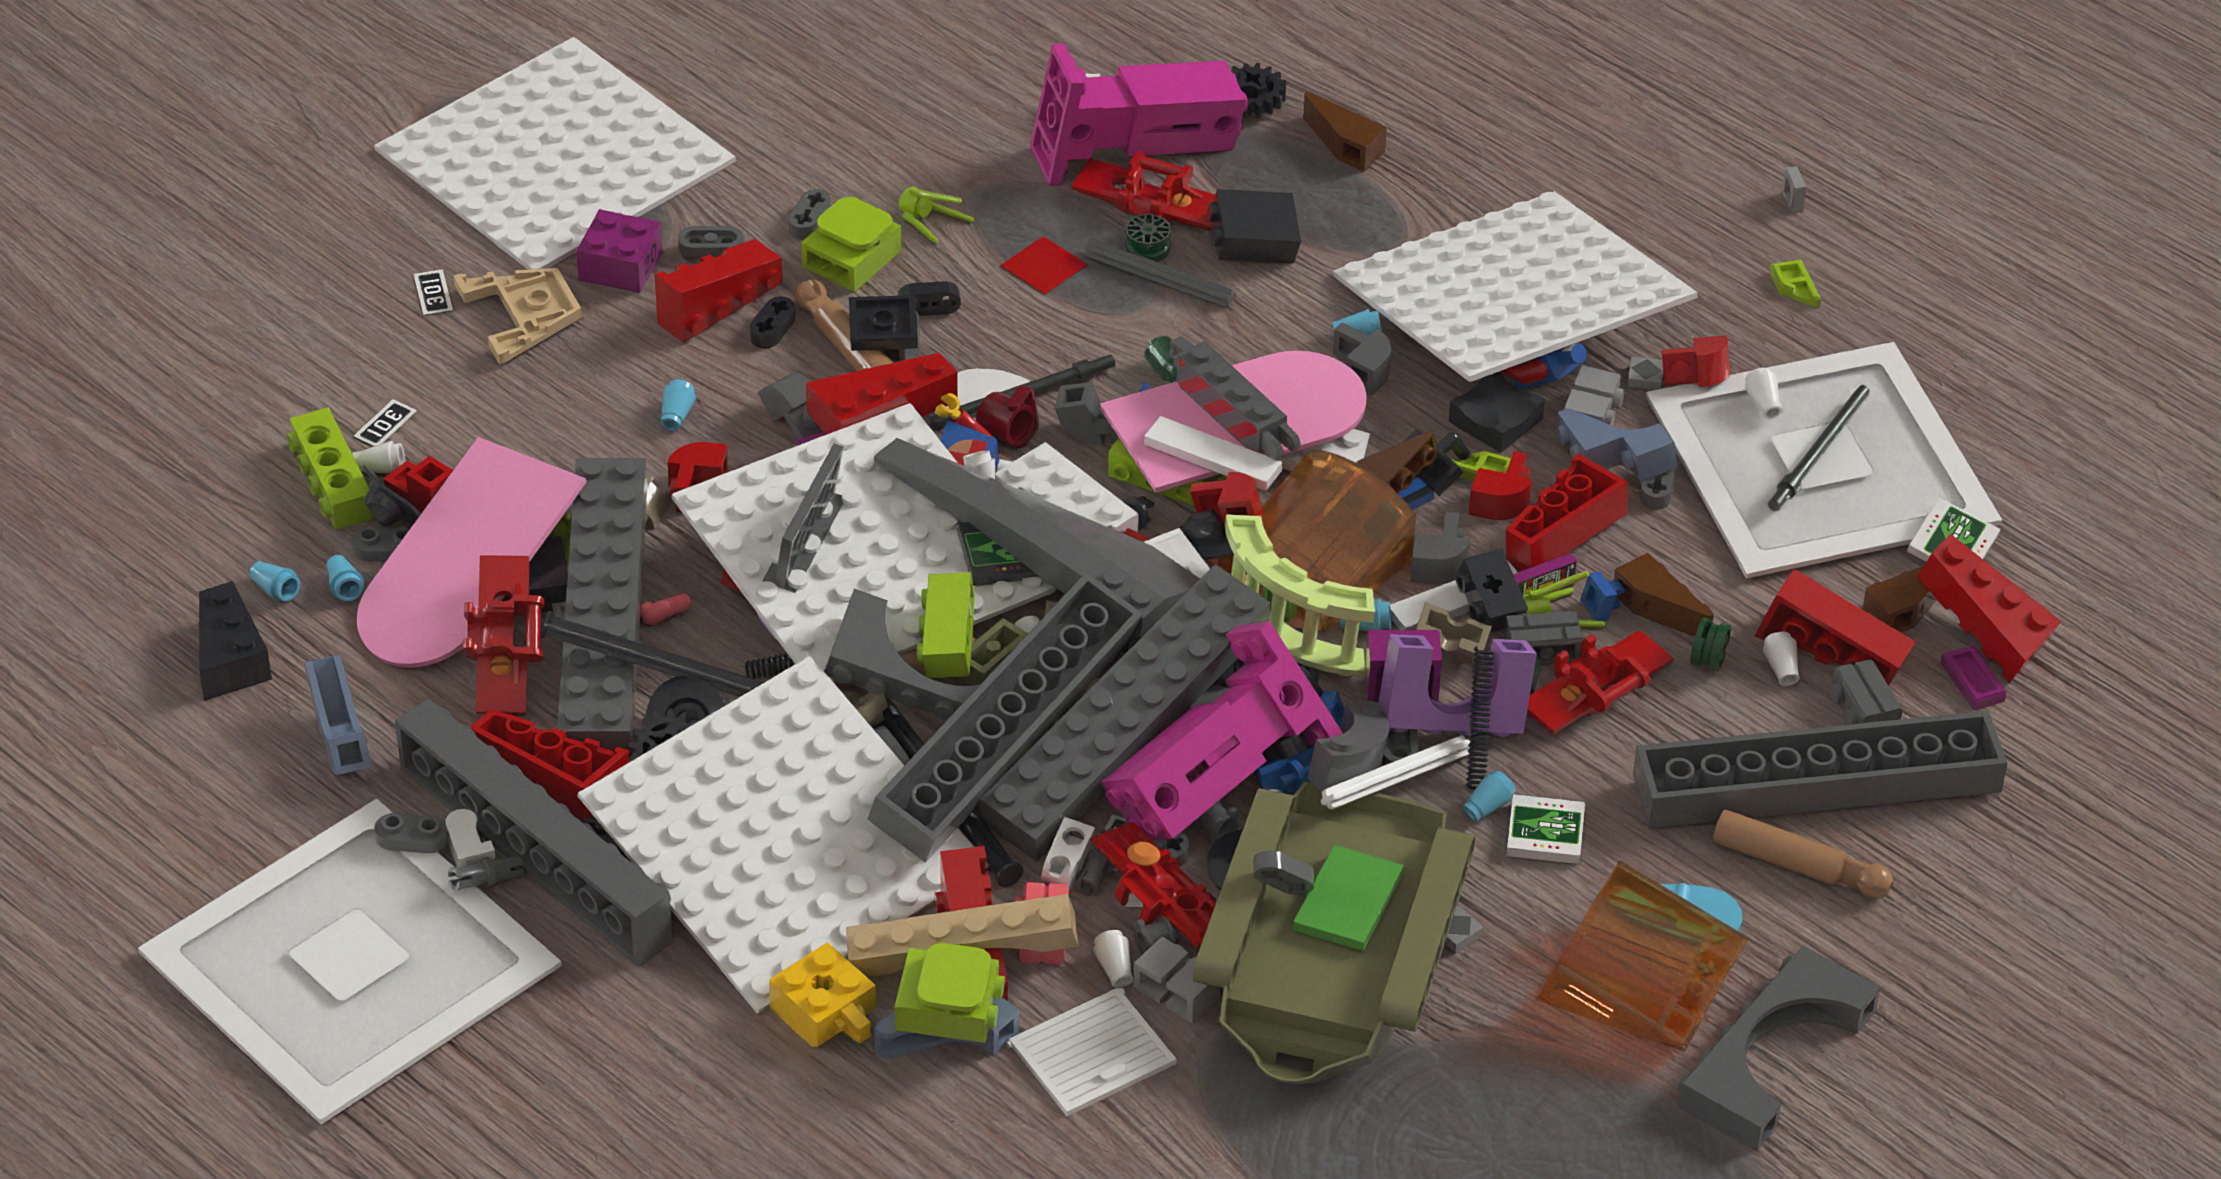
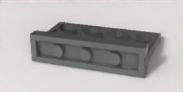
(808, 521)

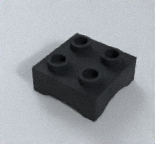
(1496, 411)

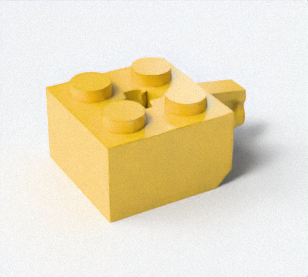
(823, 997)

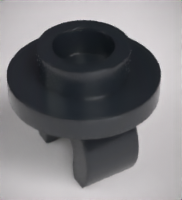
(1140, 505)

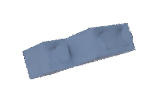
(1642, 450)
(337, 715)
(894, 1043)

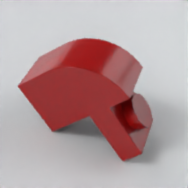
(1702, 364)
(696, 464)
(418, 482)
(1502, 494)
(1228, 497)

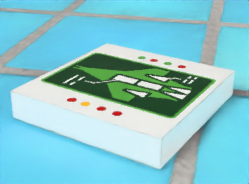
(1949, 519)
(1545, 829)

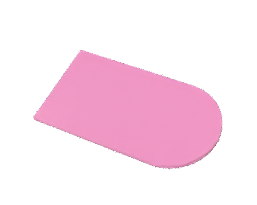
(1313, 390)
(486, 507)

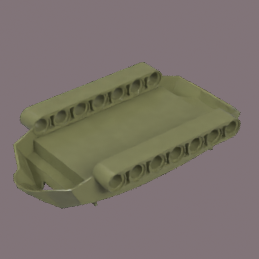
(1314, 994)

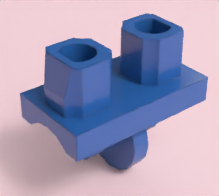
(1285, 773)

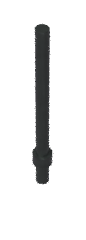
(1079, 371)
(1791, 483)

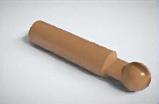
(834, 323)
(1800, 854)

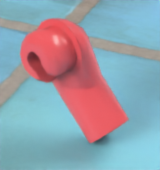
(661, 610)

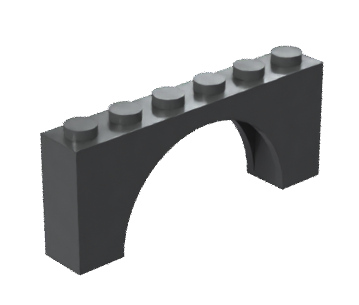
(869, 661)
(1802, 992)

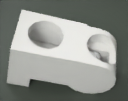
(465, 839)
(1067, 853)

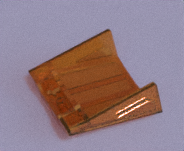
(1338, 525)
(1643, 961)

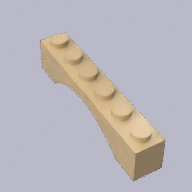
(1025, 924)

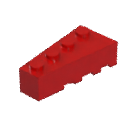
(714, 288)
(872, 391)
(1566, 514)
(1988, 606)
(1833, 627)
(549, 757)
(966, 887)

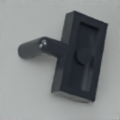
(1443, 470)

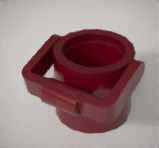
(1010, 418)

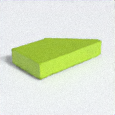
(1795, 283)
(1483, 460)

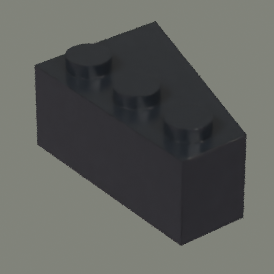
(229, 643)

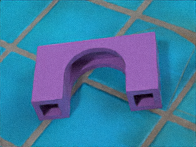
(1407, 700)

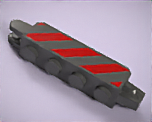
(1231, 399)

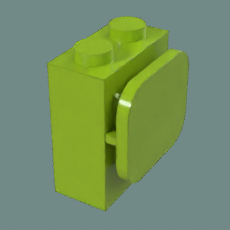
(851, 243)
(949, 992)

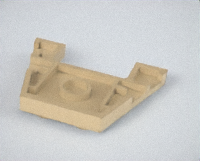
(534, 299)

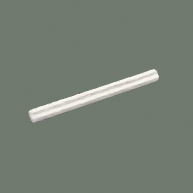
(1395, 772)

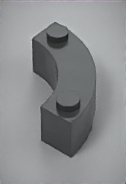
(1354, 751)

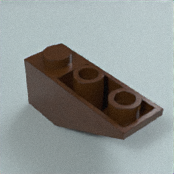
(1345, 133)
(1402, 461)
(1659, 595)
(1899, 600)

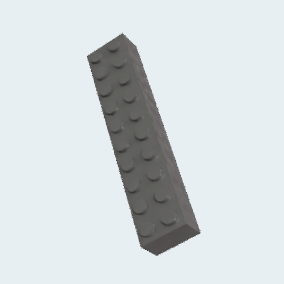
(604, 595)
(1122, 713)
(1004, 717)
(1819, 768)
(527, 822)

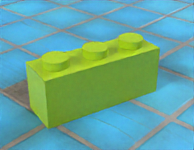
(947, 625)

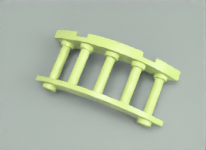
(1289, 582)

